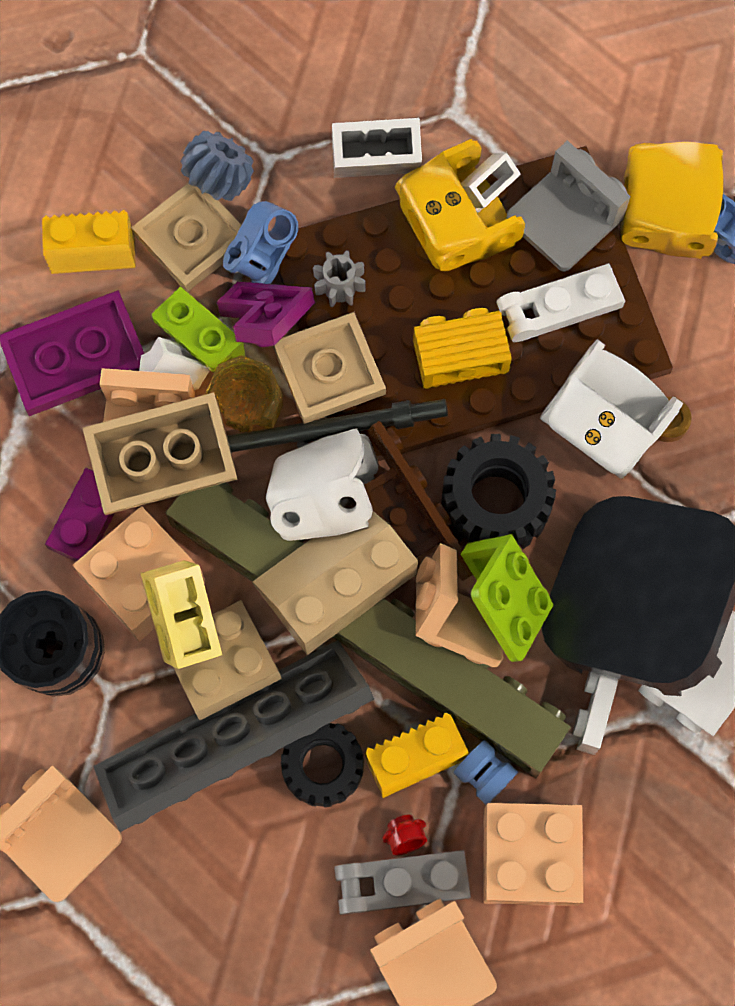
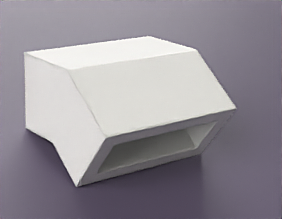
(502, 168)
(173, 358)

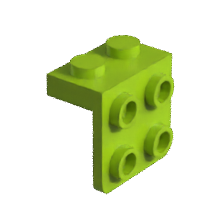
(507, 593)

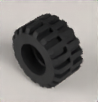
(505, 461)

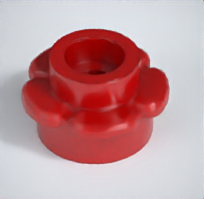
(405, 834)

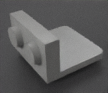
(571, 208)

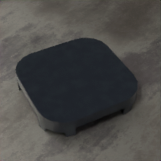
(644, 593)

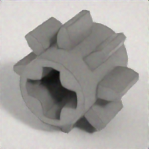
(331, 285)

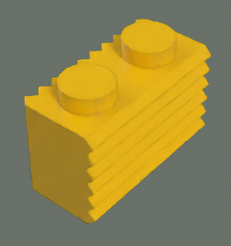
(88, 242)
(461, 347)
(416, 755)

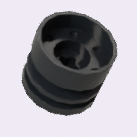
(39, 621)

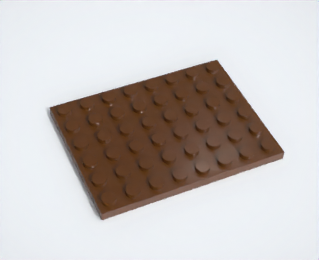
(408, 289)

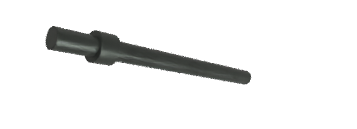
(401, 415)

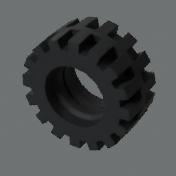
(323, 793)

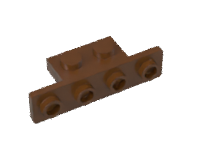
(403, 503)

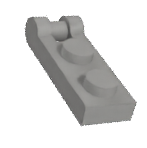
(404, 882)

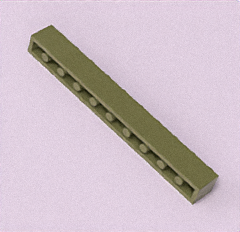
(385, 636)

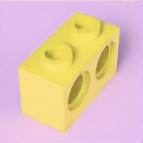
(181, 614)

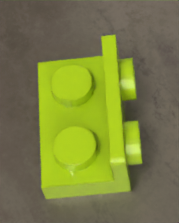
(197, 330)

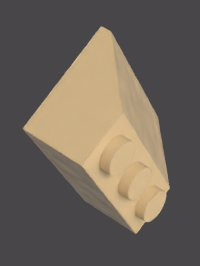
(159, 453)
(336, 580)

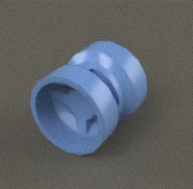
(495, 777)

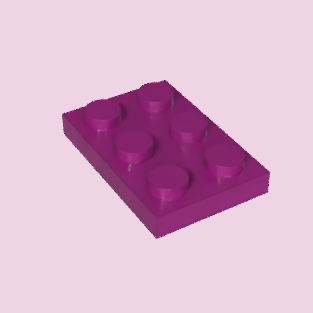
(66, 351)

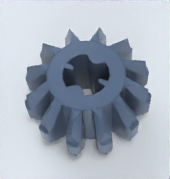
(217, 165)

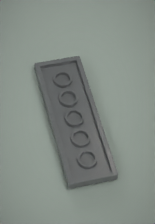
(203, 751)

